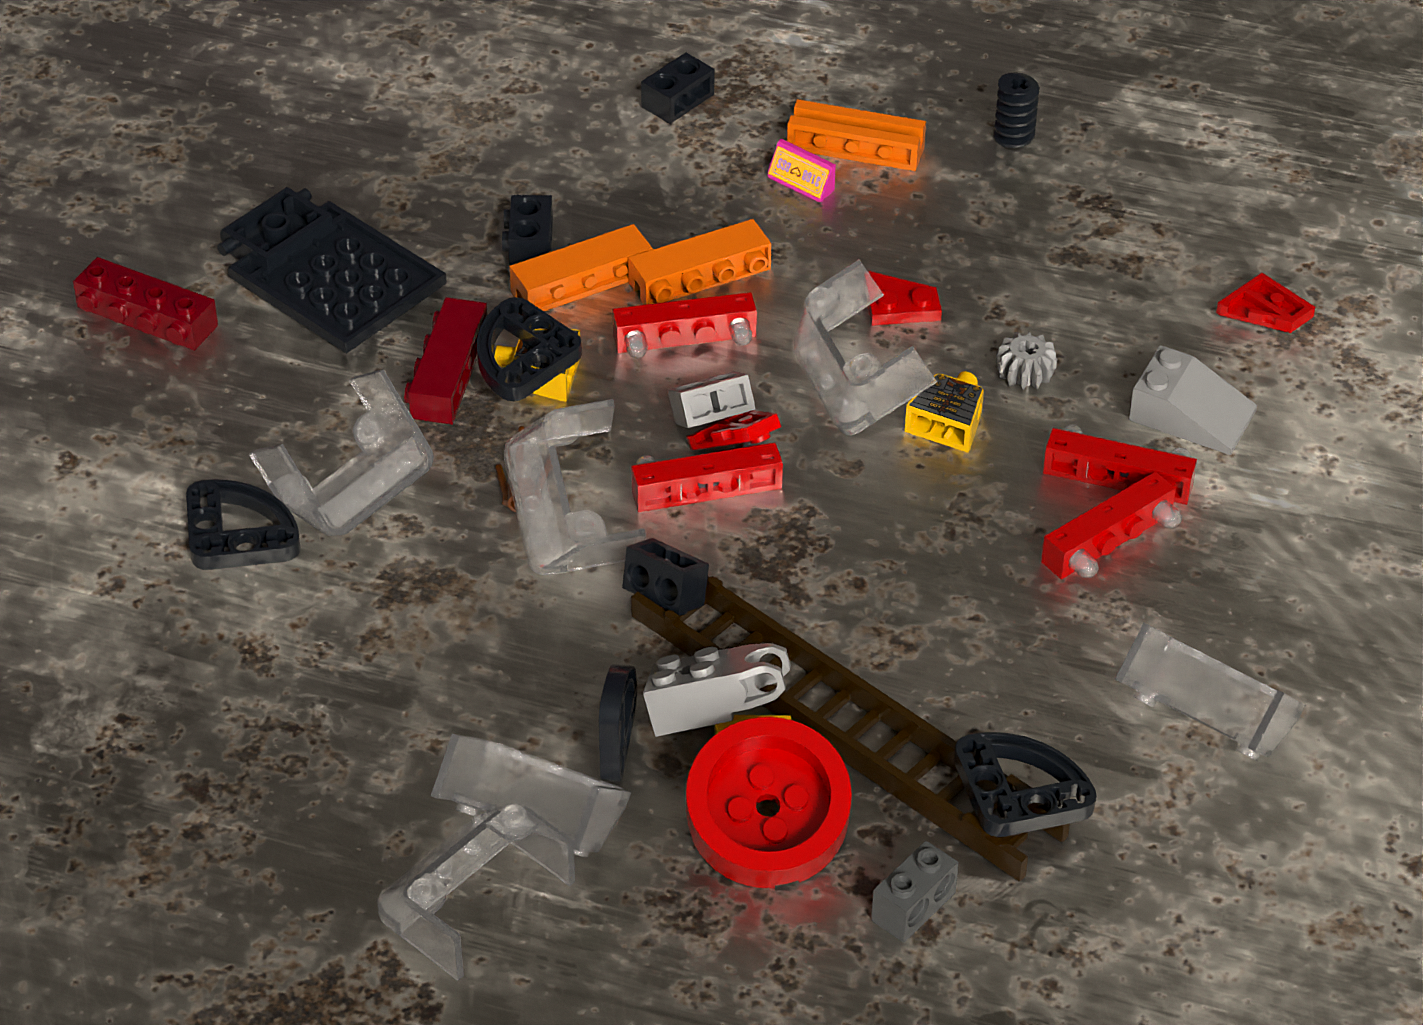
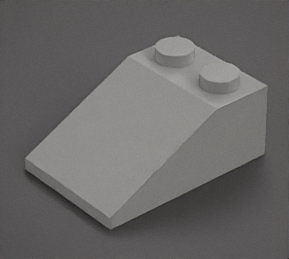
(1190, 402)

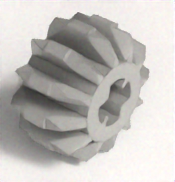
(1026, 360)

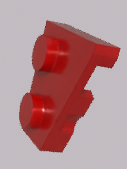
(903, 302)
(1266, 304)
(740, 428)

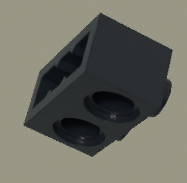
(677, 88)
(529, 227)
(665, 575)

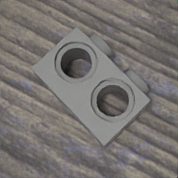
(711, 399)

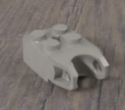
(711, 686)

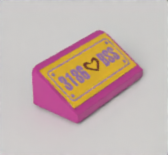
(802, 171)

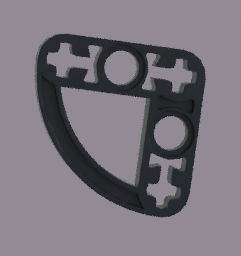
(520, 319)
(216, 539)
(616, 720)
(1013, 805)

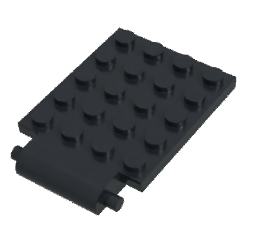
(326, 267)

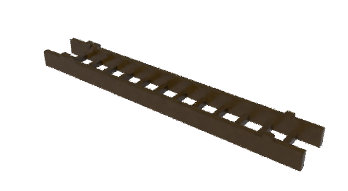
(880, 707)

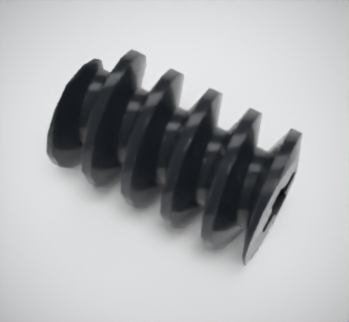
(1016, 110)

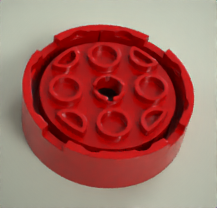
(768, 762)

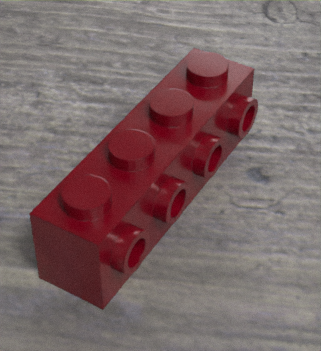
(145, 303)
(446, 361)

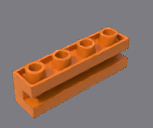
(857, 135)
(700, 262)
(577, 269)

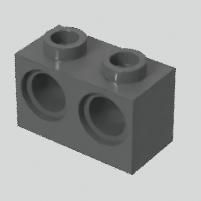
(914, 891)

